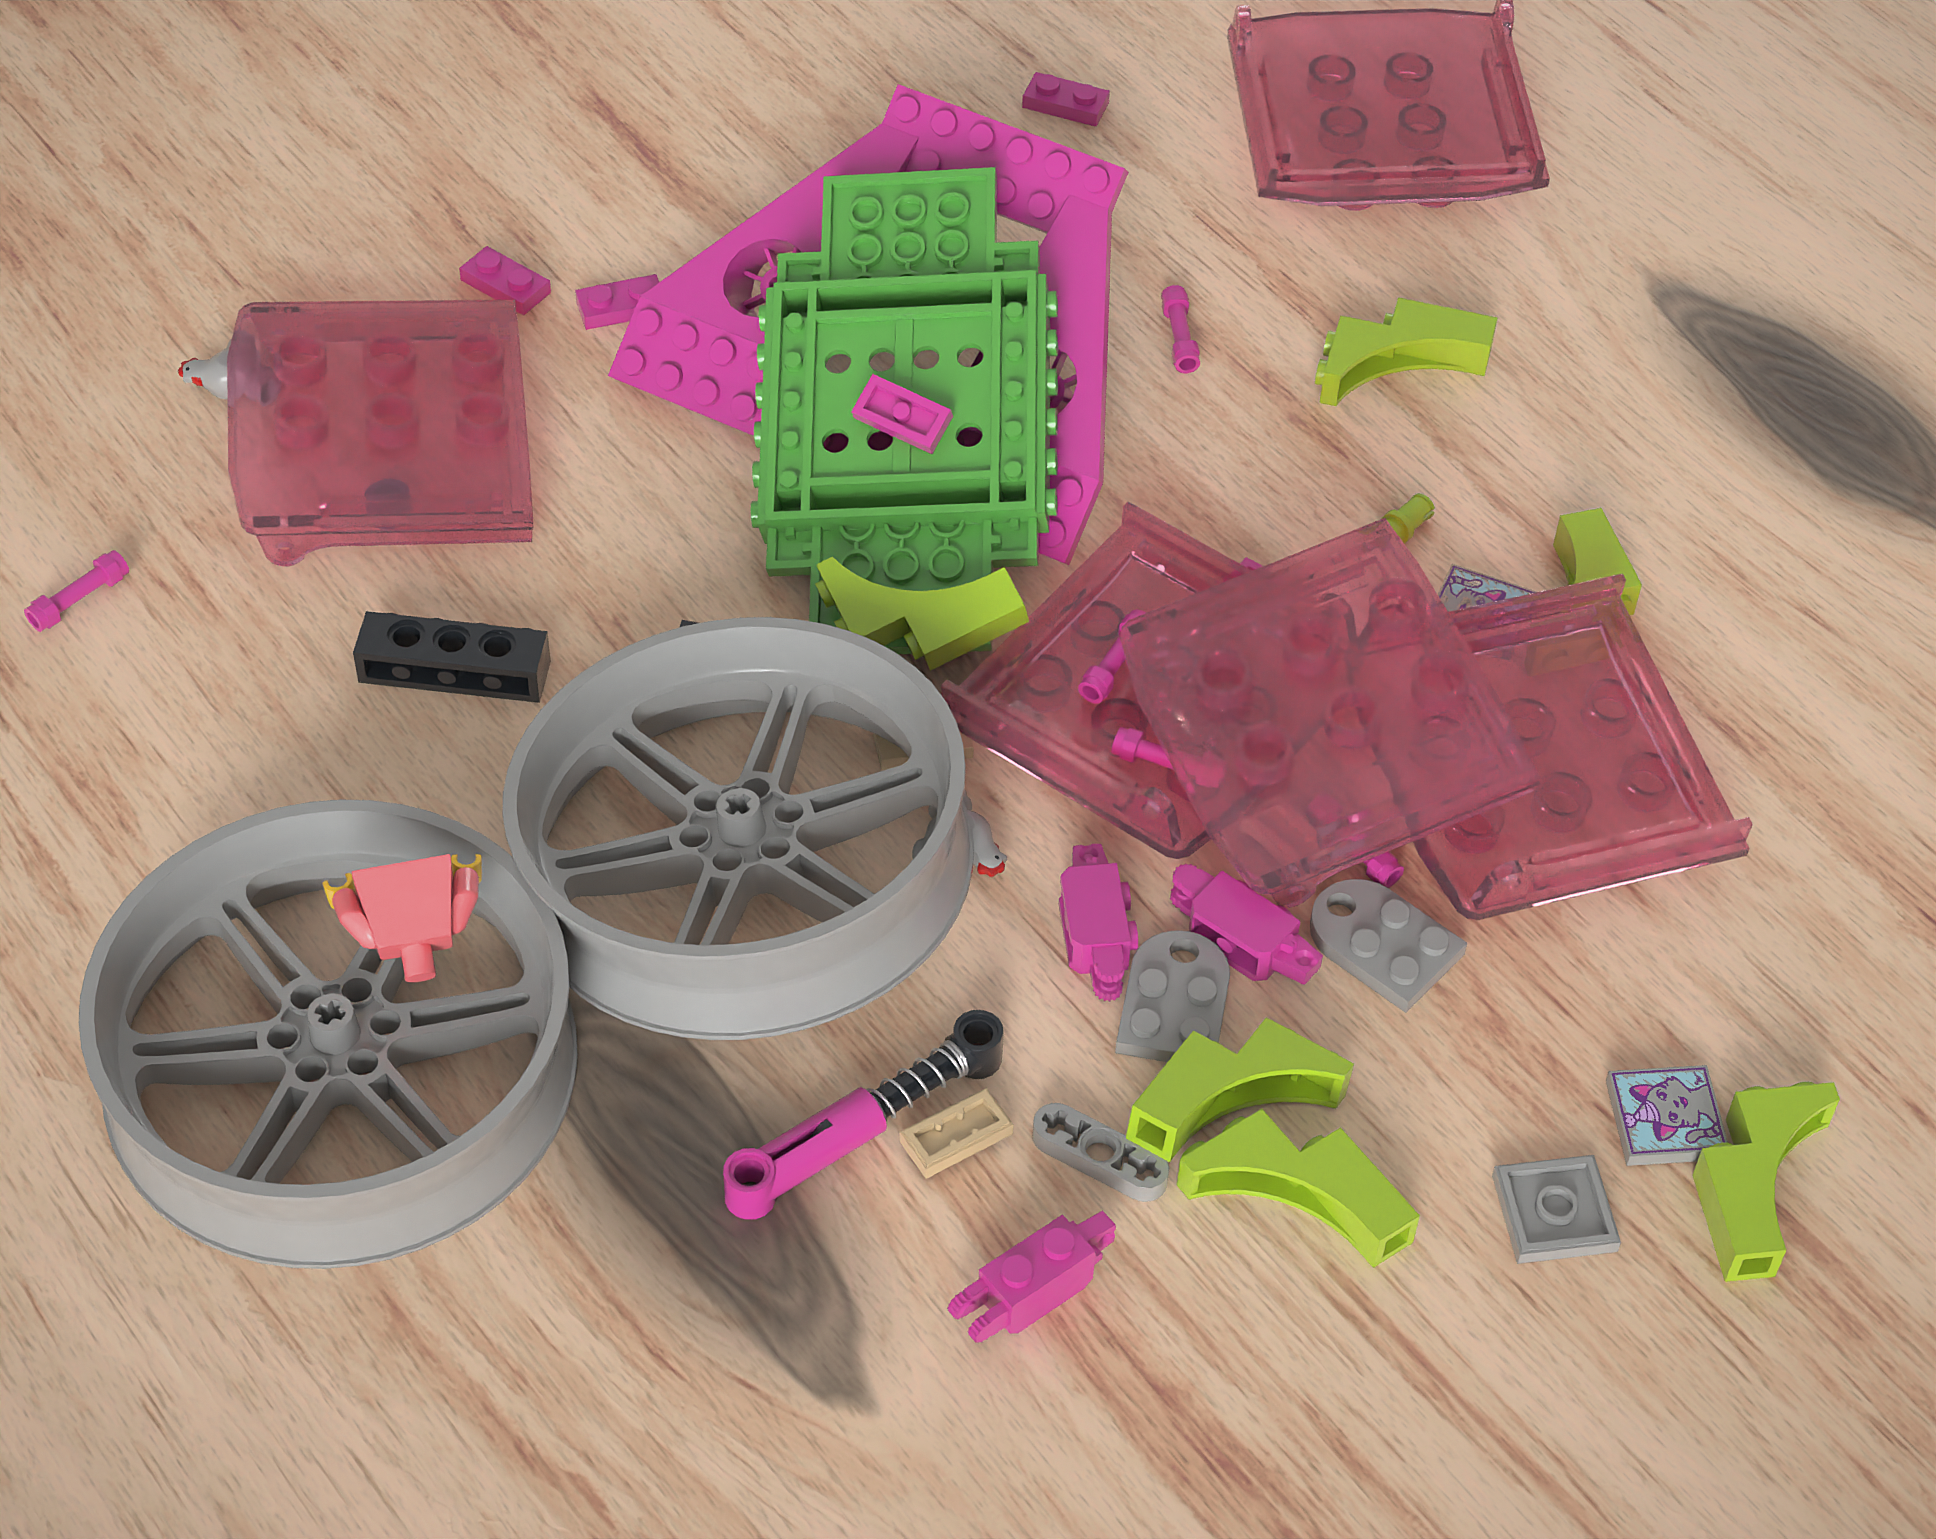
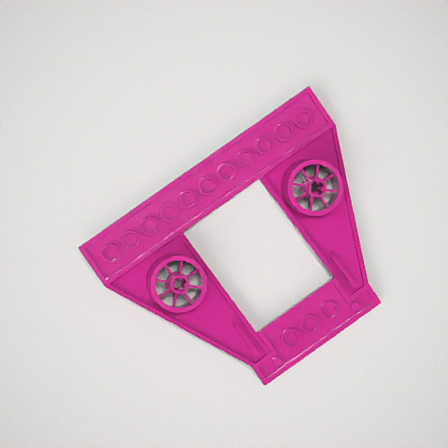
(699, 329)

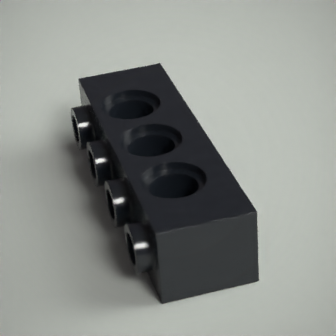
(452, 656)

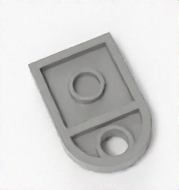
(1384, 940)
(1172, 997)

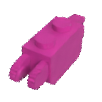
(1096, 920)
(1244, 925)
(1034, 1276)

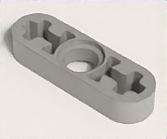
(1092, 1132)

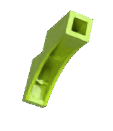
(1410, 339)
(1592, 551)
(933, 622)
(1212, 1081)
(1739, 1178)
(1323, 1179)

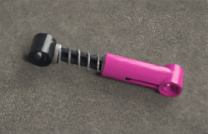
(857, 1118)

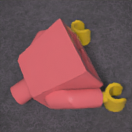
(408, 908)

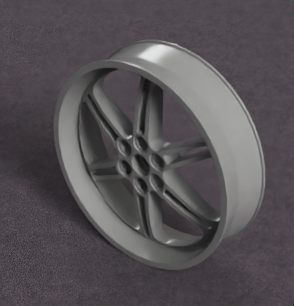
(745, 833)
(331, 1041)

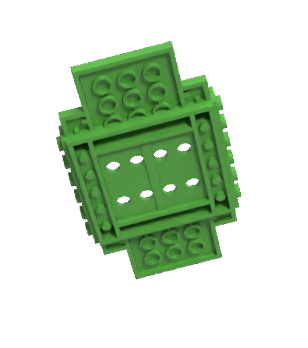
(904, 272)

